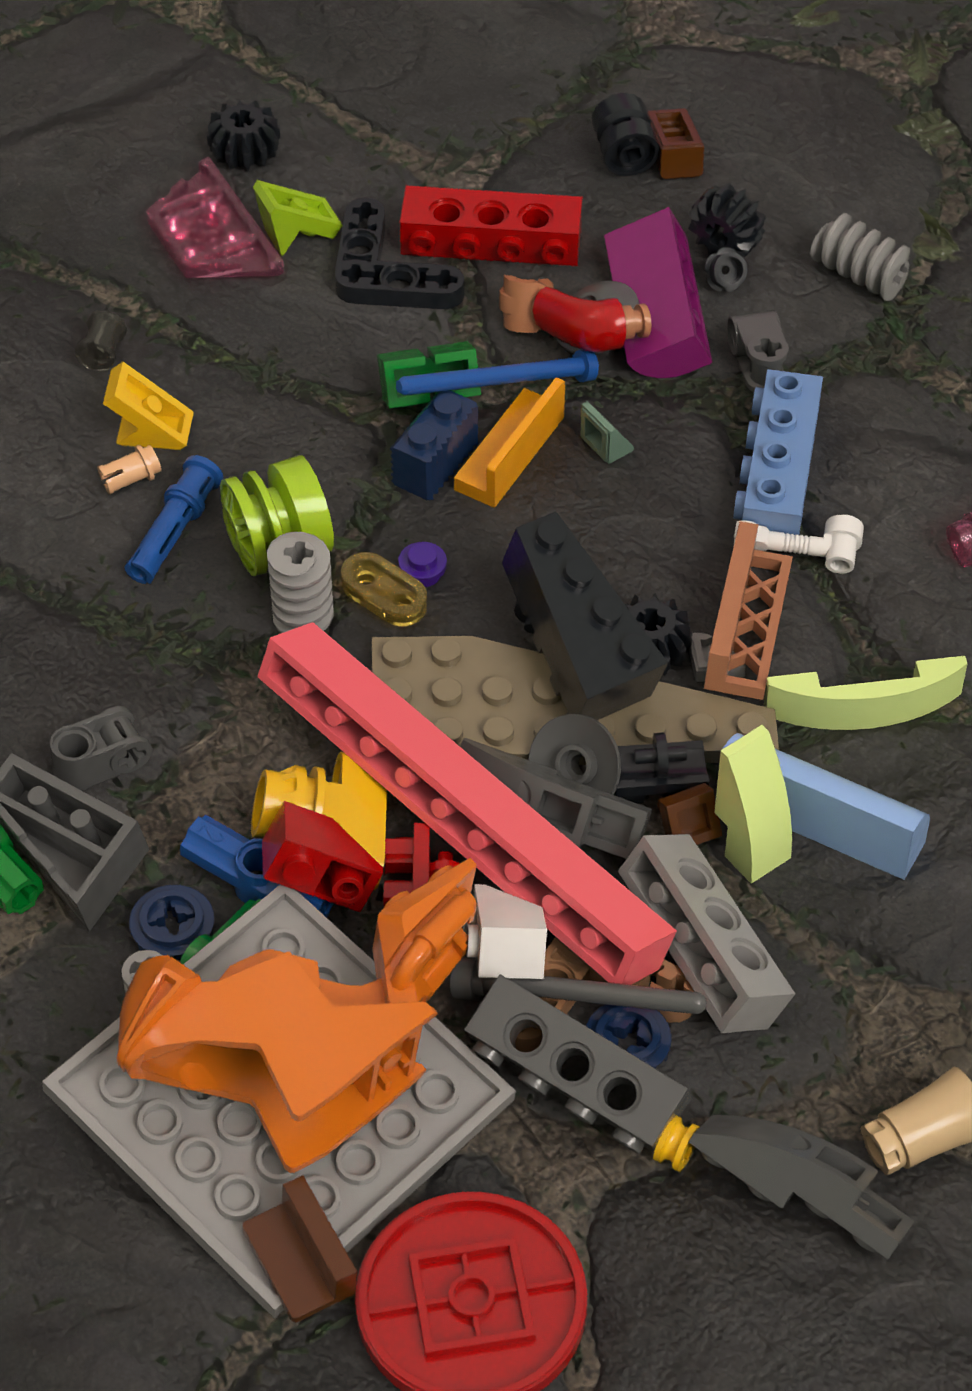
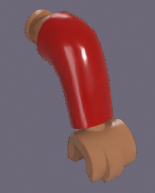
(575, 321)

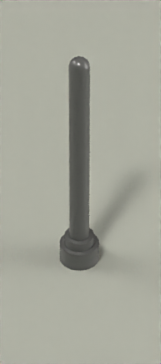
(468, 986)

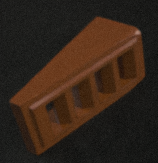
(679, 148)

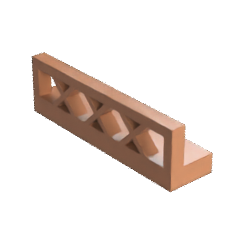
(733, 608)

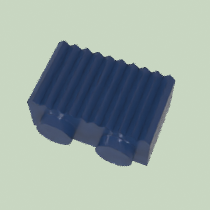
(435, 444)

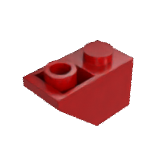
(318, 858)

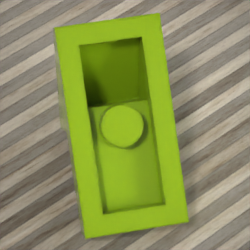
(291, 211)

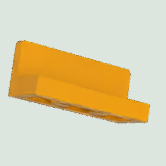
(511, 444)

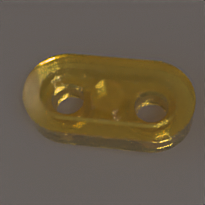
(391, 591)

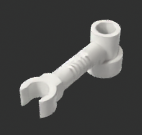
(839, 545)

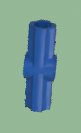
(233, 860)

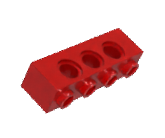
(491, 225)

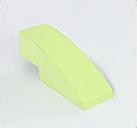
(754, 805)

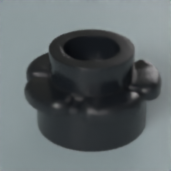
(736, 270)

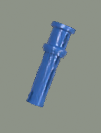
(182, 504)

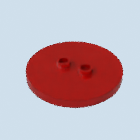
(471, 1296)

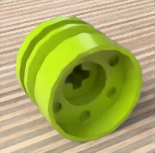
(261, 514)

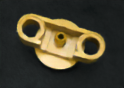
(350, 799)

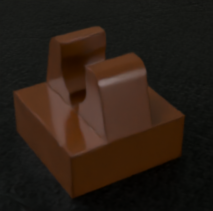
(691, 814)

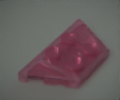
(211, 229)

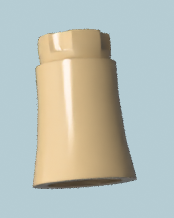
(922, 1124)

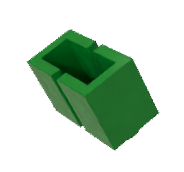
(413, 362)

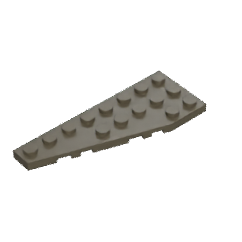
(506, 696)

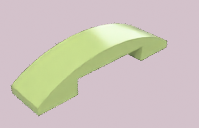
(867, 705)

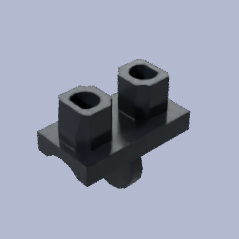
(660, 768)

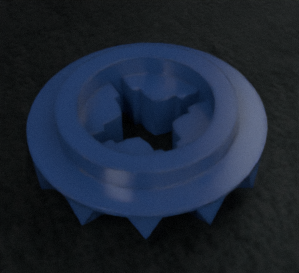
(150, 914)
(651, 1026)

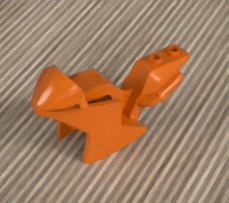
(296, 1046)

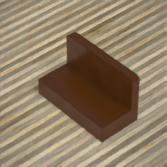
(301, 1253)

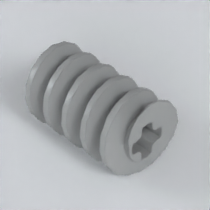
(861, 257)
(300, 581)

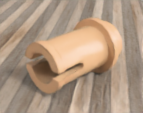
(132, 468)

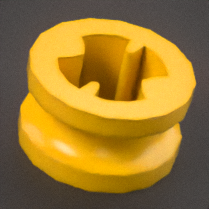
(675, 1144)

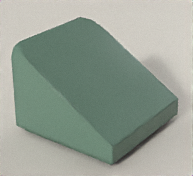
(602, 435)

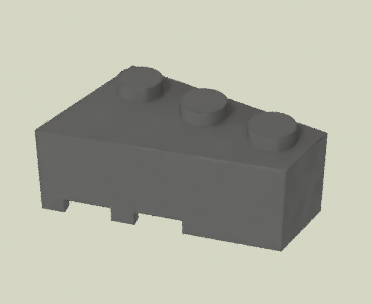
(69, 837)

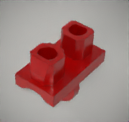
(414, 857)

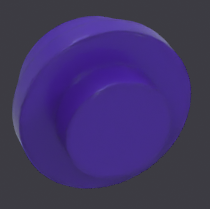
(424, 562)

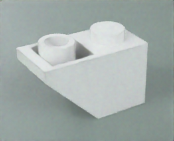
(506, 935)

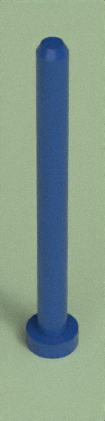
(582, 366)

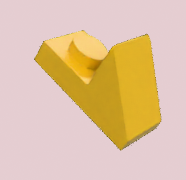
(146, 411)

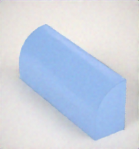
(851, 816)

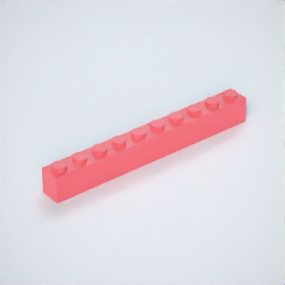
(466, 805)

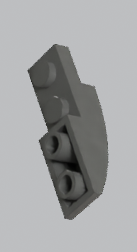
(571, 807)
(788, 1161)

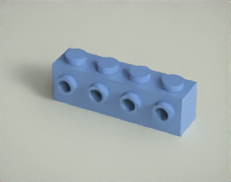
(781, 451)

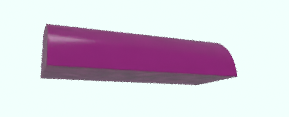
(658, 266)

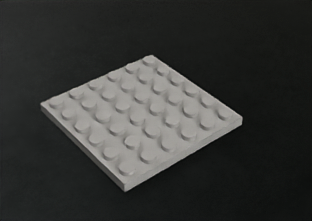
(211, 1155)

